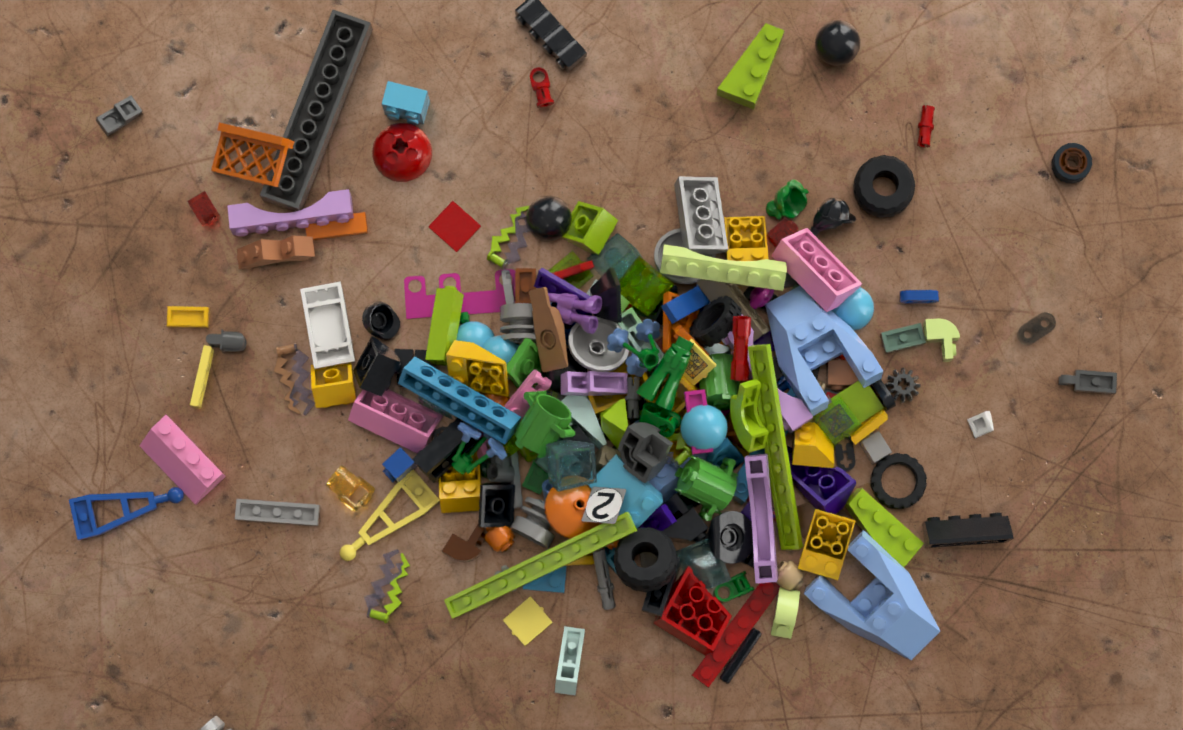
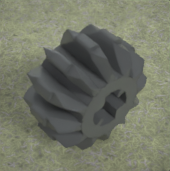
(908, 380)

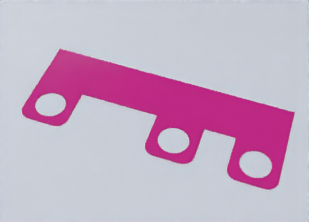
(421, 305)

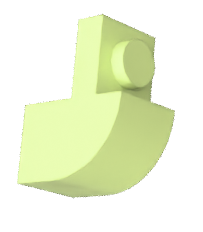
(942, 331)
(785, 613)

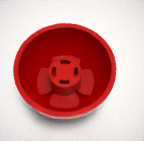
(403, 162)

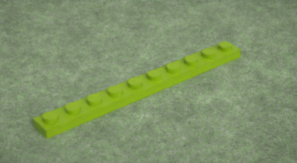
(776, 448)
(540, 565)

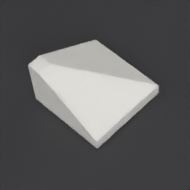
(981, 424)

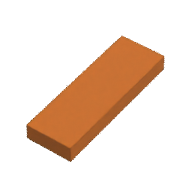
(354, 226)

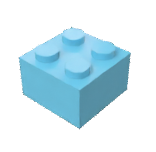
(405, 103)

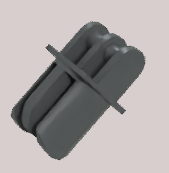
(227, 341)

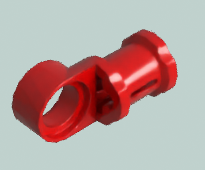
(540, 87)

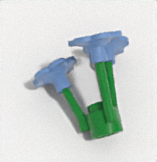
(638, 361)
(463, 462)

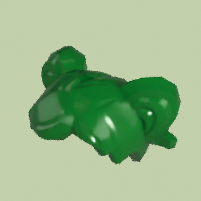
(788, 200)

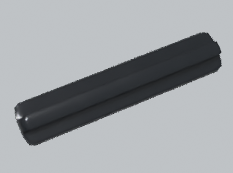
(740, 655)

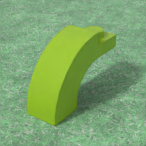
(745, 416)

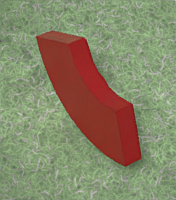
(571, 271)

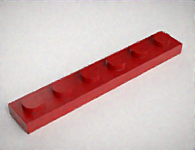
(736, 632)

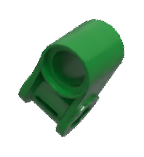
(659, 417)
(734, 587)

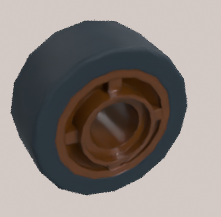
(1079, 155)

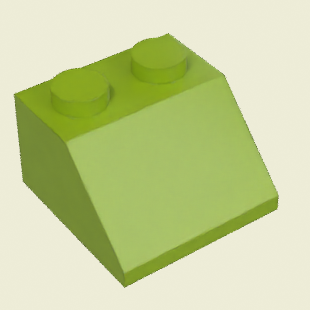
(590, 227)

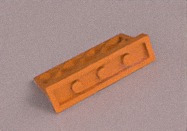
(251, 137)

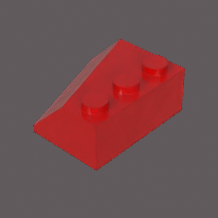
(694, 614)

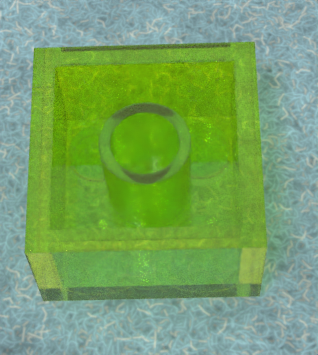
(644, 285)

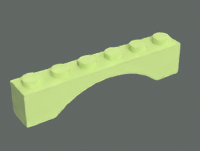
(759, 273)

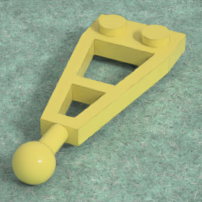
(416, 490)

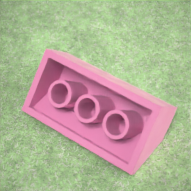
(816, 269)
(395, 419)
(181, 459)

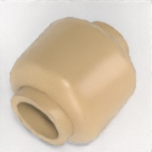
(789, 575)

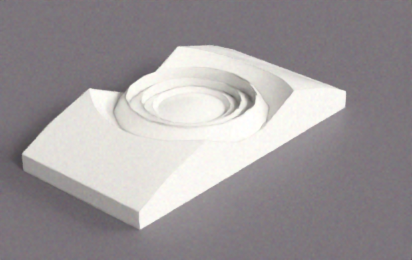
(327, 325)

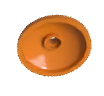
(564, 513)

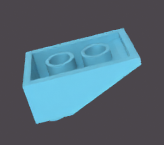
(640, 498)

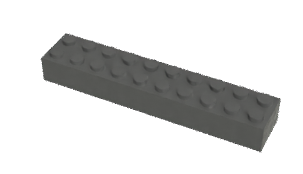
(318, 108)

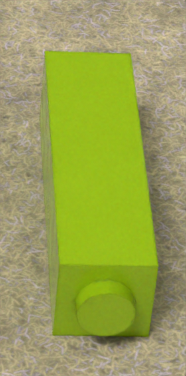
(444, 324)

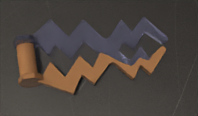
(295, 386)

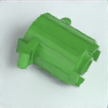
(718, 383)
(543, 423)
(707, 484)

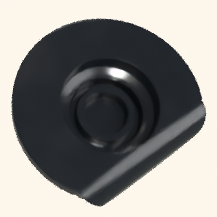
(731, 537)

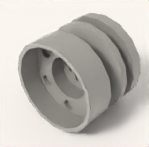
(520, 322)
(535, 525)

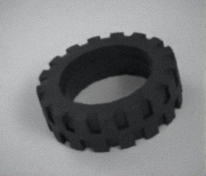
(702, 327)
(911, 463)

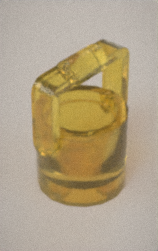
(345, 484)

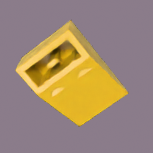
(746, 238)
(477, 368)
(460, 491)
(826, 544)

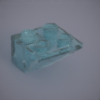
(704, 564)

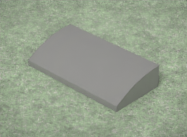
(701, 215)

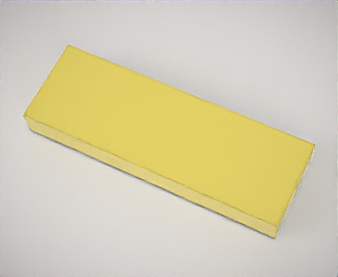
(202, 377)

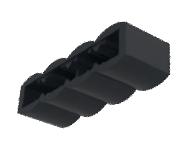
(550, 33)

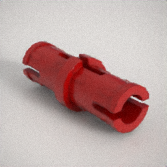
(925, 126)

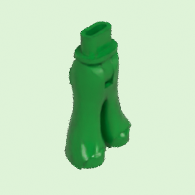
(673, 362)

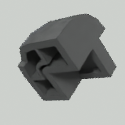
(644, 450)

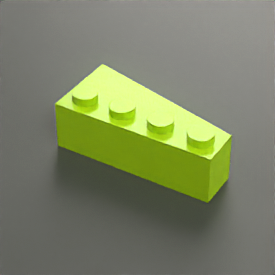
(750, 72)
(883, 526)

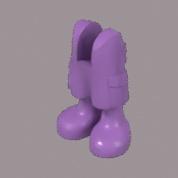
(569, 303)

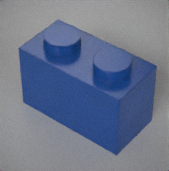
(398, 465)

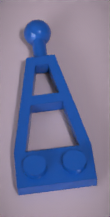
(84, 515)

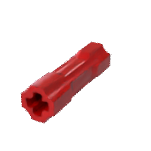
(741, 332)

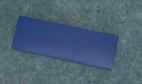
(685, 304)

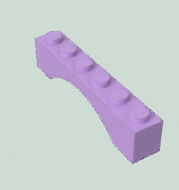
(249, 219)
(792, 409)
(762, 518)

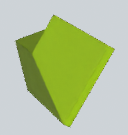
(615, 422)

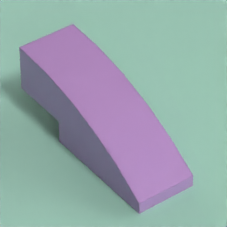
(593, 383)

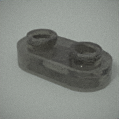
(1036, 329)

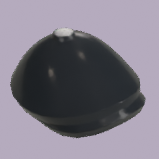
(381, 320)

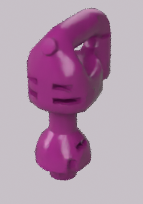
(760, 297)

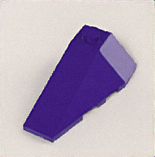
(823, 487)

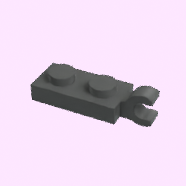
(1091, 381)

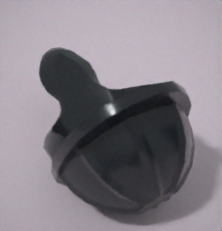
(831, 215)

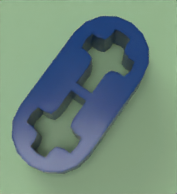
(919, 296)

